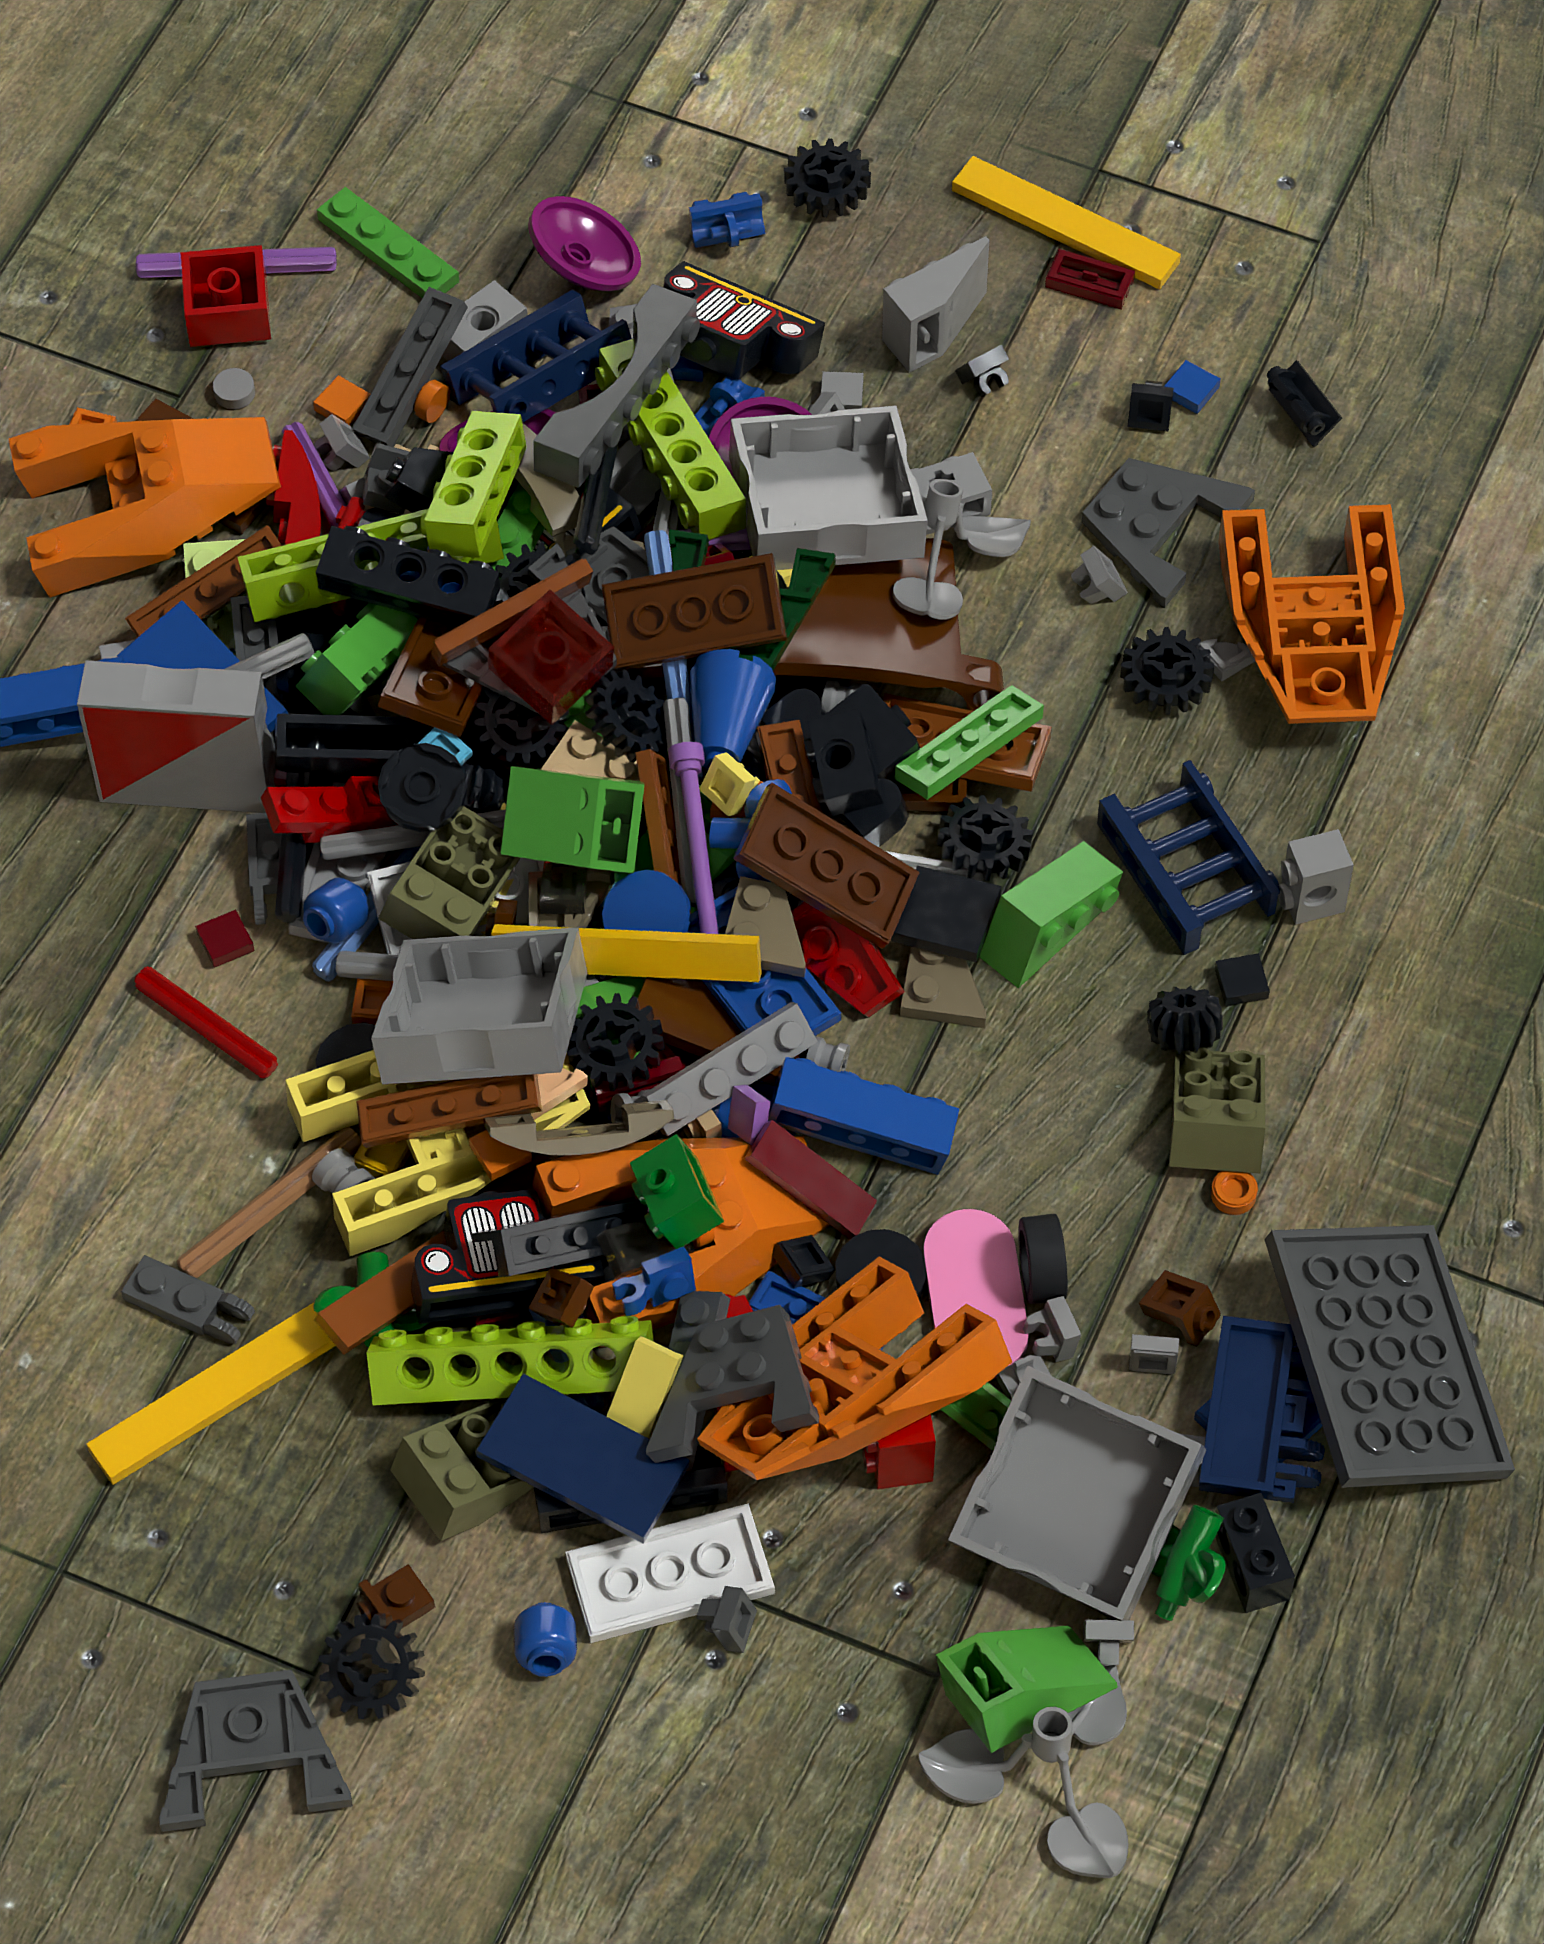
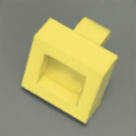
(728, 784)

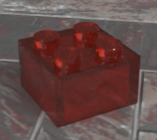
(550, 657)

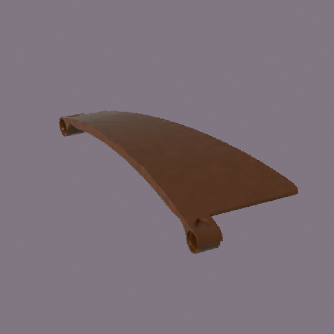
(865, 635)

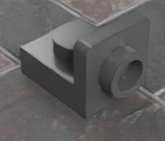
(374, 479)

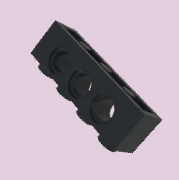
(382, 586)

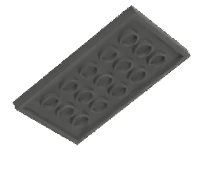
(1388, 1355)

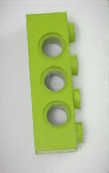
(474, 483)

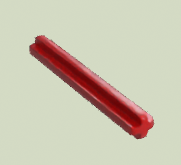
(206, 1022)

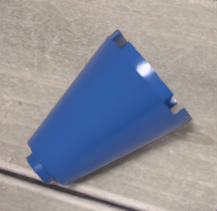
(728, 701)

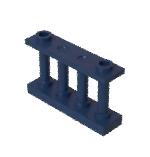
(524, 343)
(1165, 889)

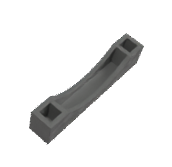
(578, 437)

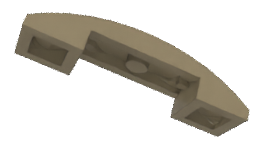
(552, 500)
(637, 1123)

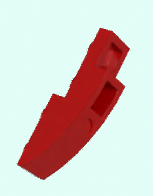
(297, 499)
(326, 810)

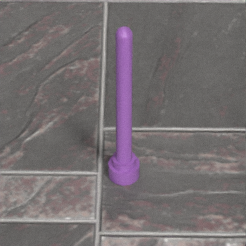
(687, 760)

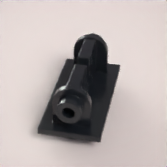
(1303, 401)

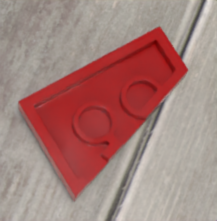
(845, 961)

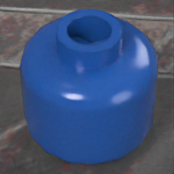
(335, 910)
(545, 1639)

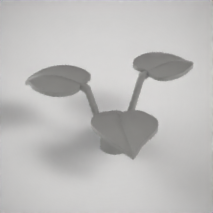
(983, 534)
(1087, 1840)

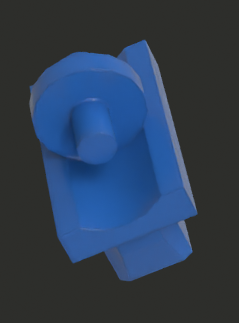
(726, 220)
(722, 397)

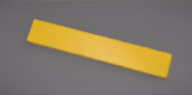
(1065, 221)
(664, 953)
(209, 1395)

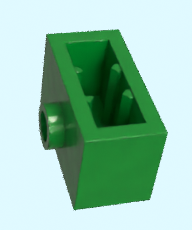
(675, 1193)

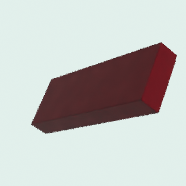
(810, 1179)

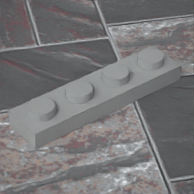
(733, 1064)

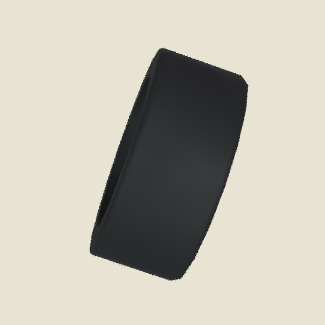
(1042, 1258)

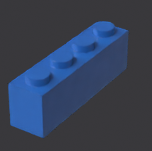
(41, 704)
(863, 1115)

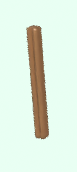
(262, 1208)

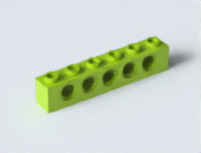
(679, 452)
(285, 576)
(397, 1382)

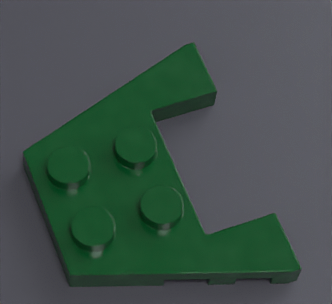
(807, 579)

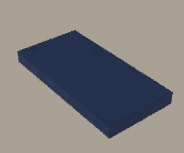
(581, 1458)

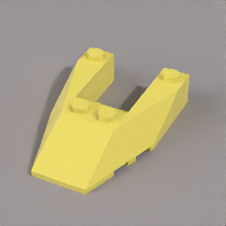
(405, 1199)

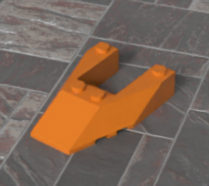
(163, 486)
(1318, 637)
(752, 1205)
(856, 1385)

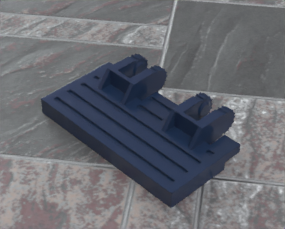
(1251, 1410)

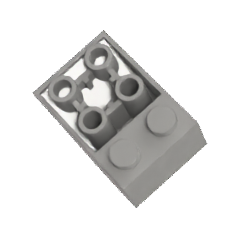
(933, 304)

